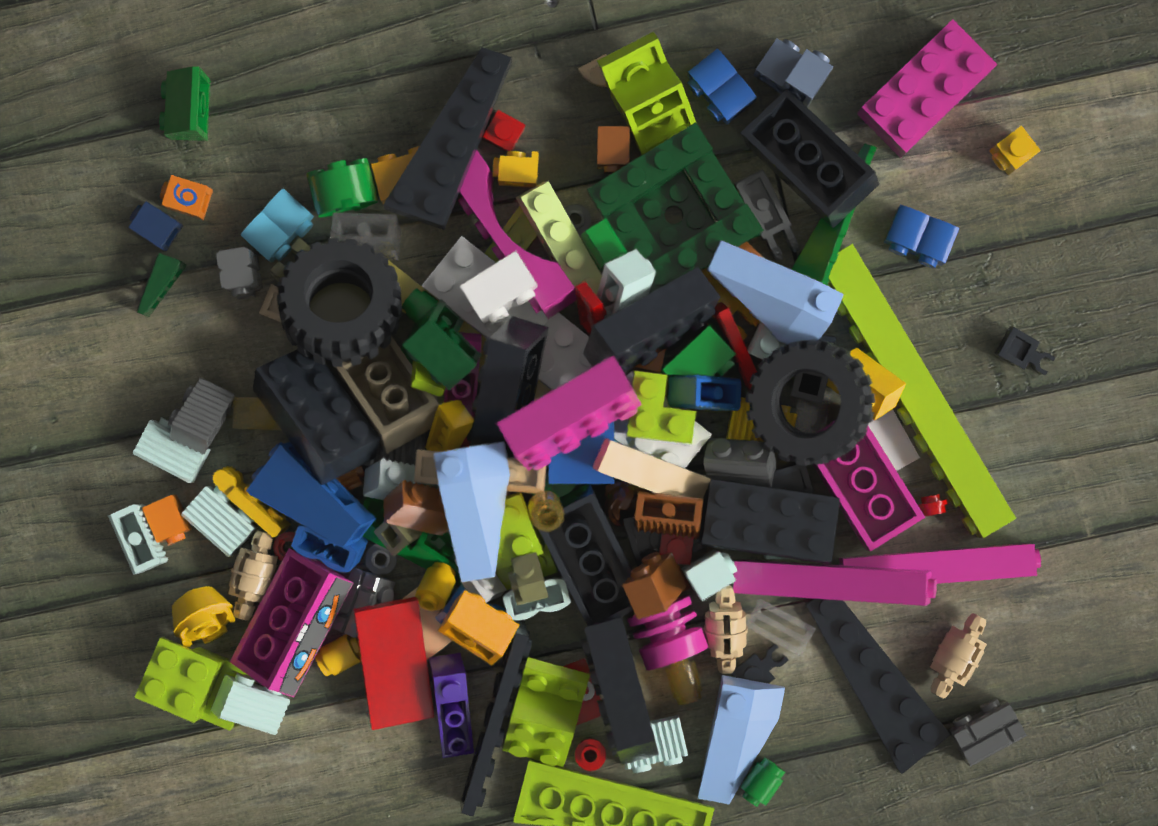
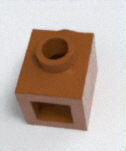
(612, 148)

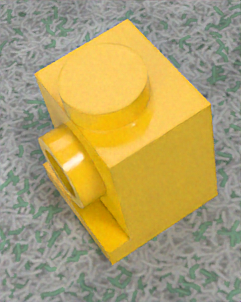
(516, 169)

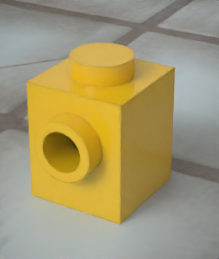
(1014, 150)

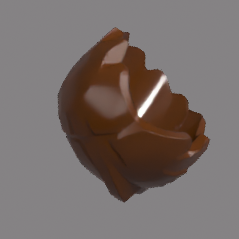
(620, 500)

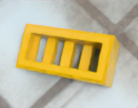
(449, 427)

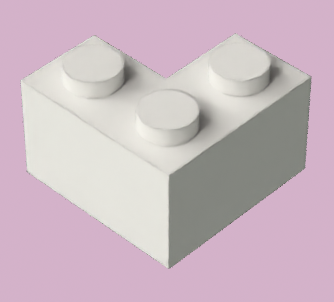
(499, 287)

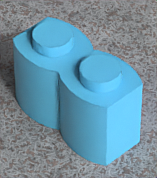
(278, 226)

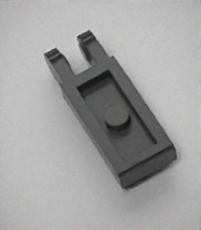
(766, 207)

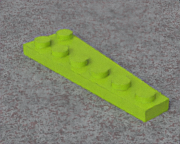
(578, 799)

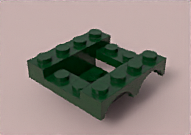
(648, 186)

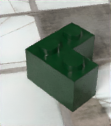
(440, 346)

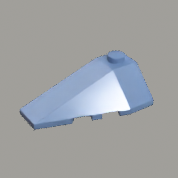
(780, 298)
(473, 496)
(739, 729)

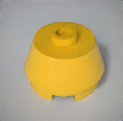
(201, 615)

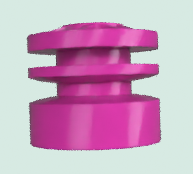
(669, 635)

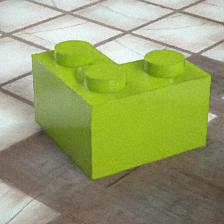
(652, 419)

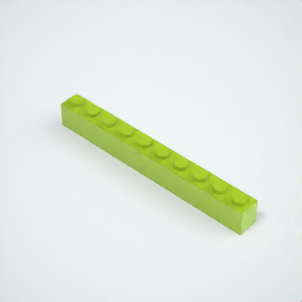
(921, 400)

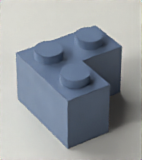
(788, 69)

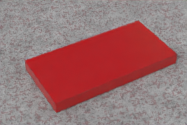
(394, 663)

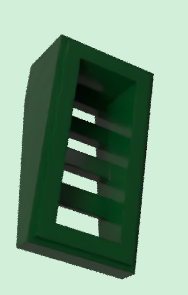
(161, 279)

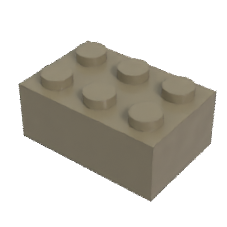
(386, 397)

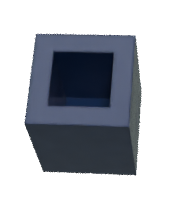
(154, 225)

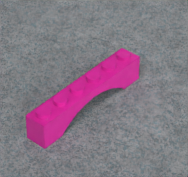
(554, 287)

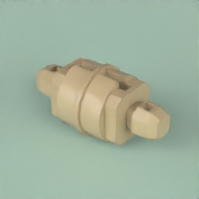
(252, 575)
(732, 629)
(958, 655)

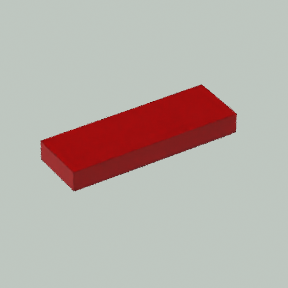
(735, 342)

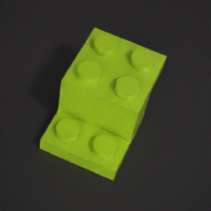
(646, 92)
(520, 538)
(185, 681)
(546, 712)

